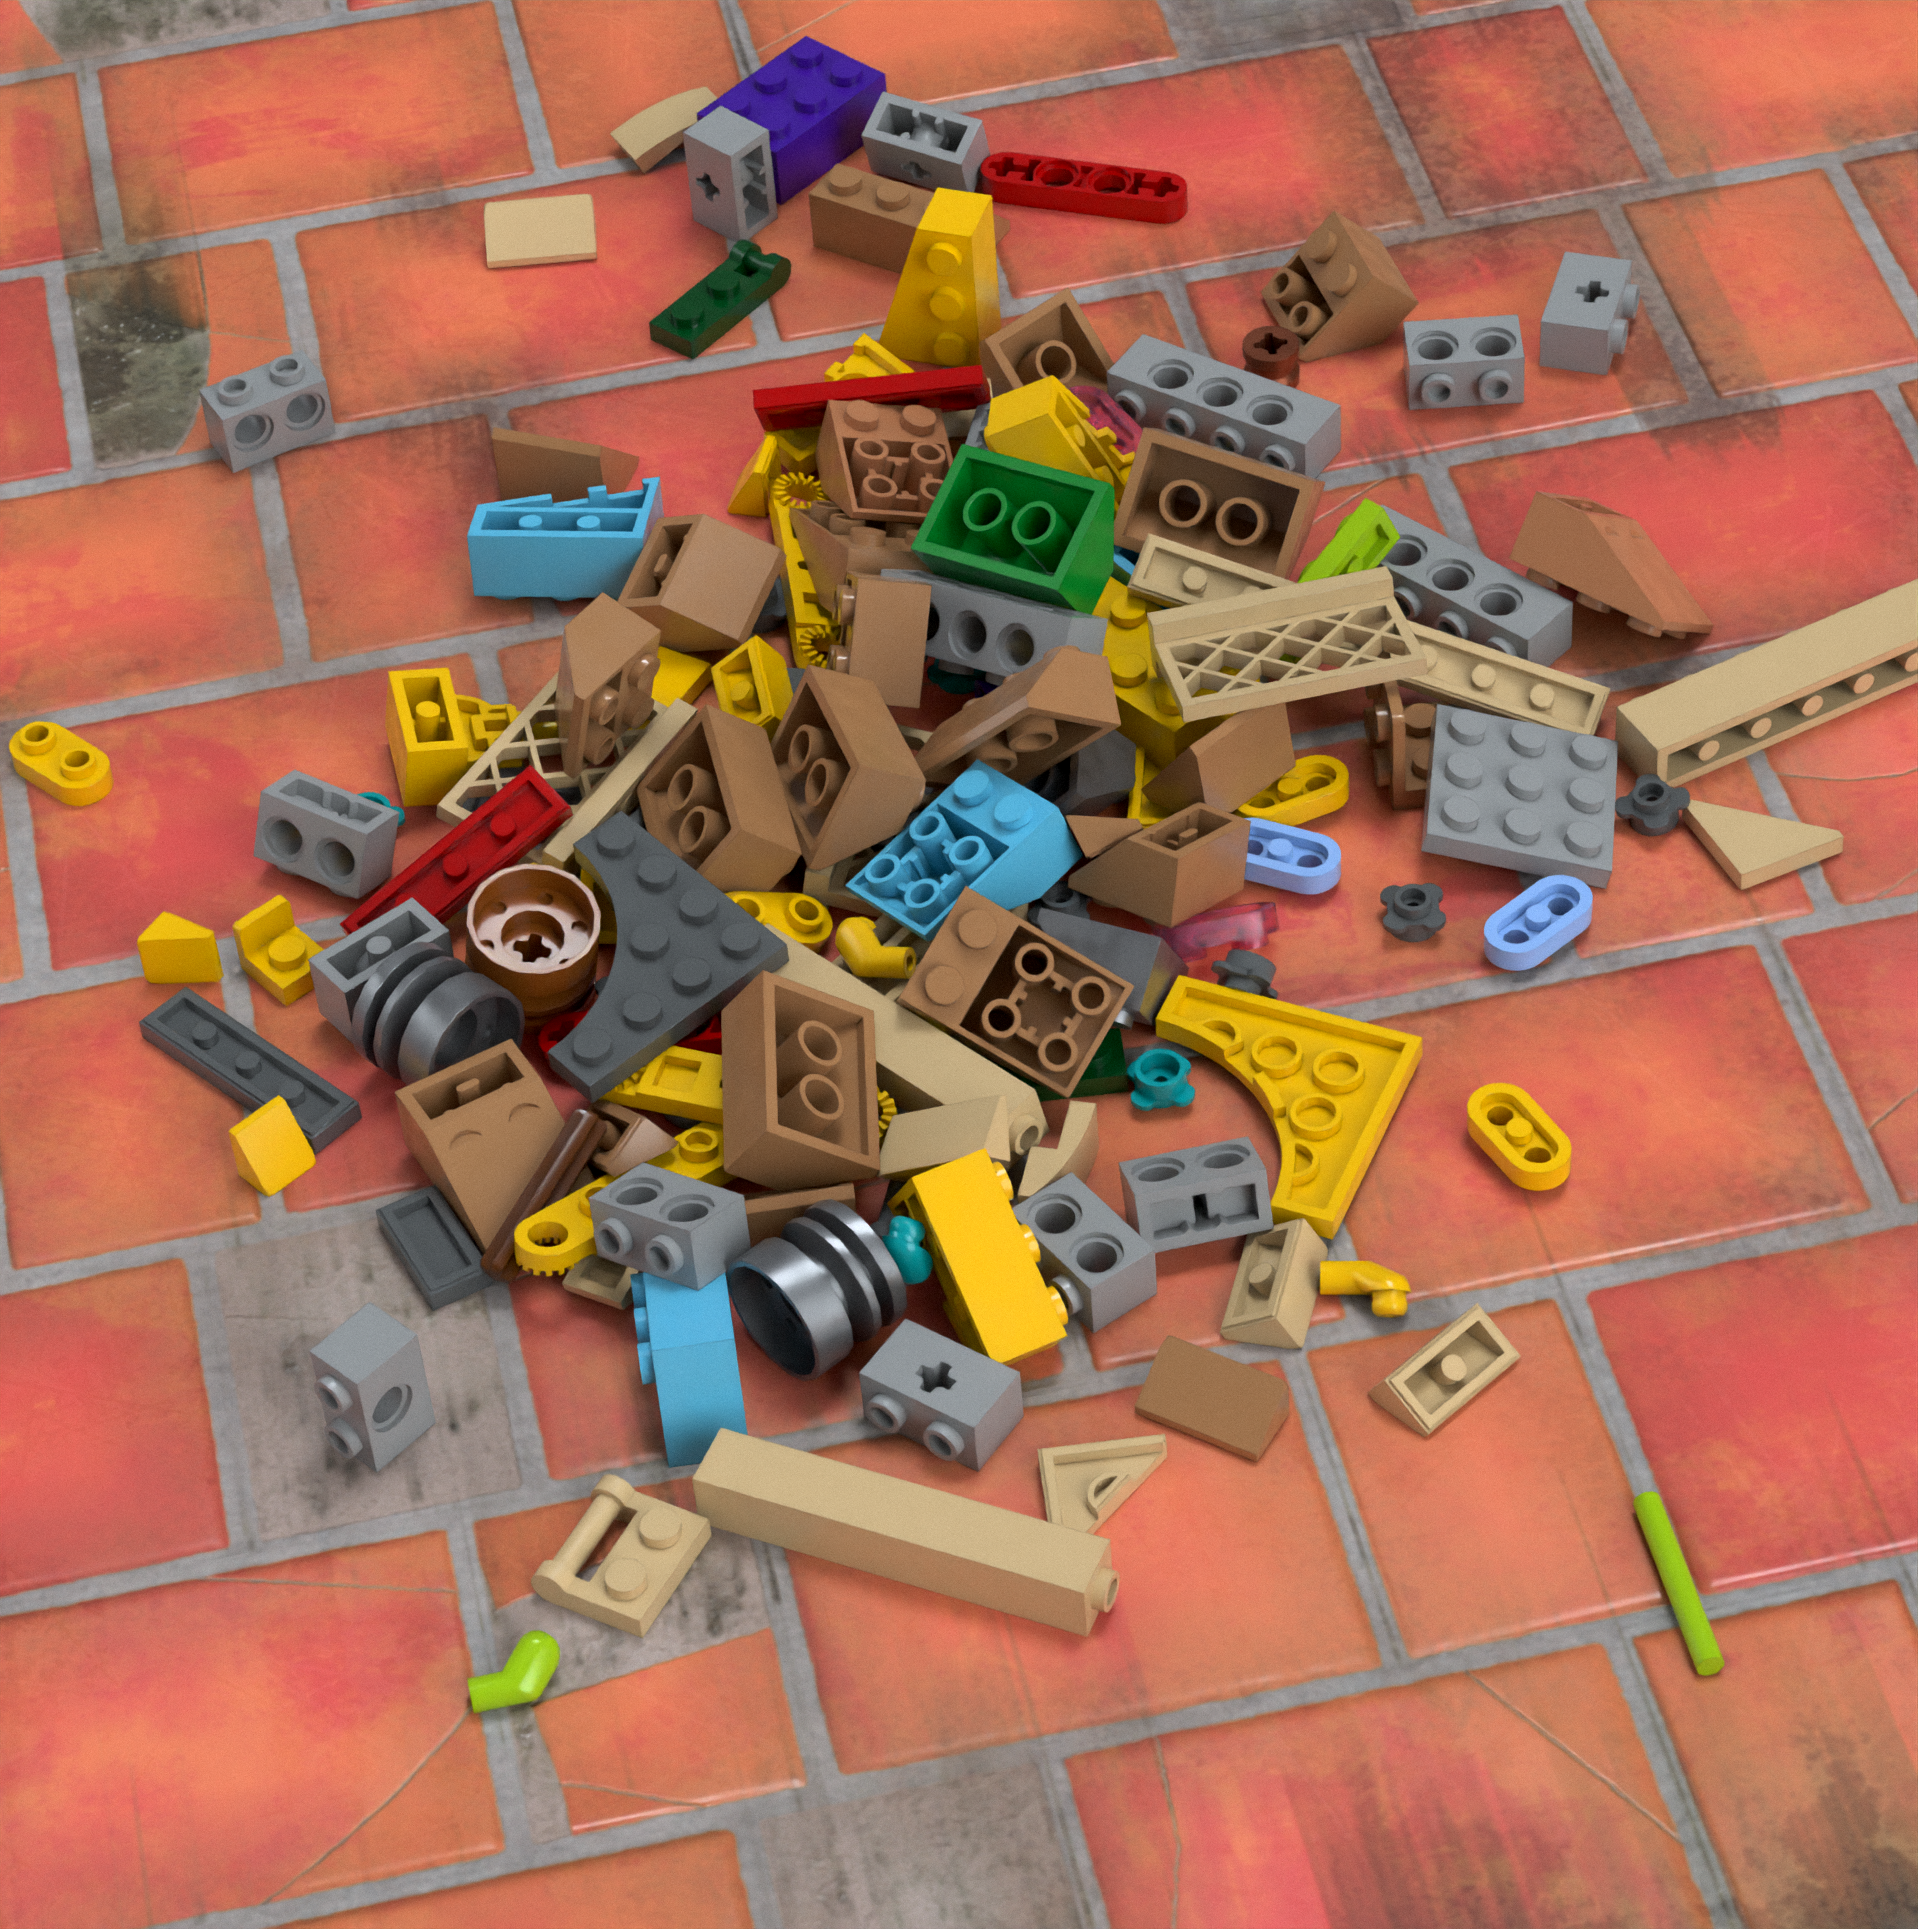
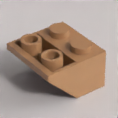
(1339, 291)
(701, 582)
(882, 634)
(603, 681)
(1171, 866)

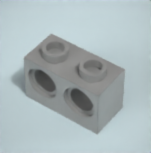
(1463, 362)
(267, 410)
(326, 834)
(1197, 1194)
(669, 1225)
(1088, 1252)

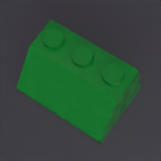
(1021, 529)

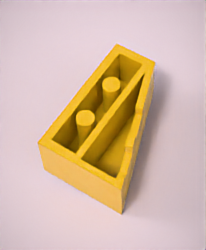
(947, 284)
(1050, 428)
(984, 1259)

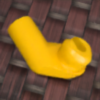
(867, 956)
(1367, 1278)

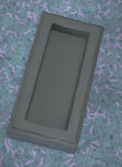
(433, 1247)

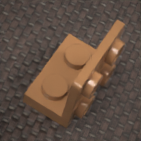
(1402, 742)

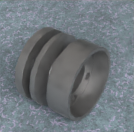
(430, 1013)
(816, 1289)

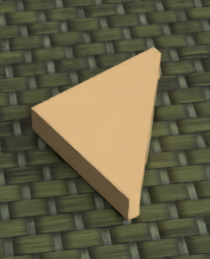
(1758, 845)
(1094, 1479)

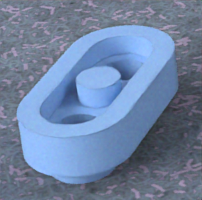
(1291, 858)
(1538, 922)

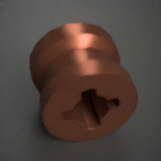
(1272, 354)

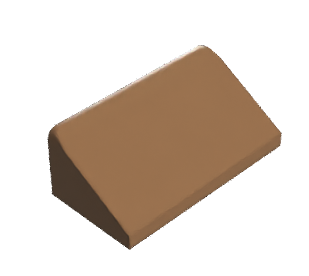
(1101, 834)
(628, 1139)
(1214, 1398)

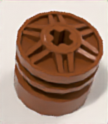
(537, 939)

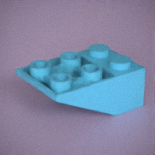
(973, 835)

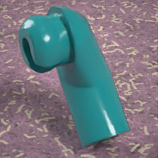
(904, 1247)

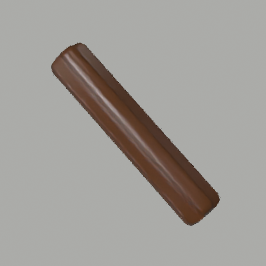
(548, 1185)

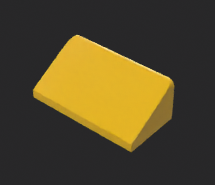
(754, 684)

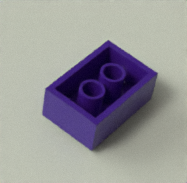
(812, 107)

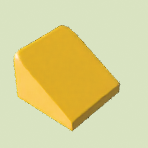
(757, 480)
(179, 952)
(271, 1148)

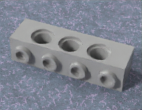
(1225, 407)
(1473, 596)
(996, 629)

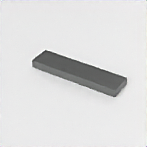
(248, 1066)

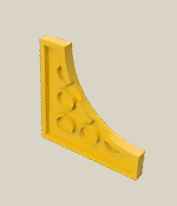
(1316, 1074)

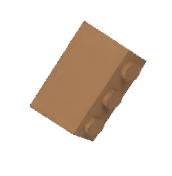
(871, 217)
(1216, 503)
(1027, 720)
(843, 767)
(722, 804)
(798, 1086)

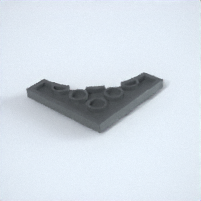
(675, 959)

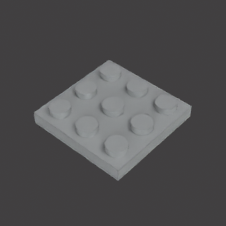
(1520, 796)

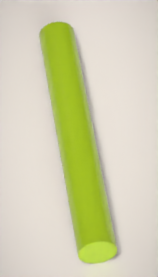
(1678, 1583)

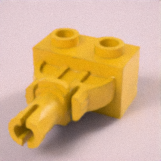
(441, 733)

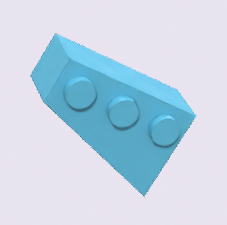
(563, 546)
(692, 1358)

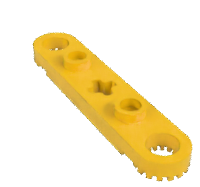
(808, 621)
(691, 1087)
(570, 1219)

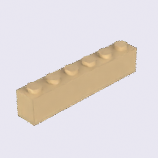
(1773, 690)

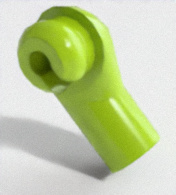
(521, 1678)

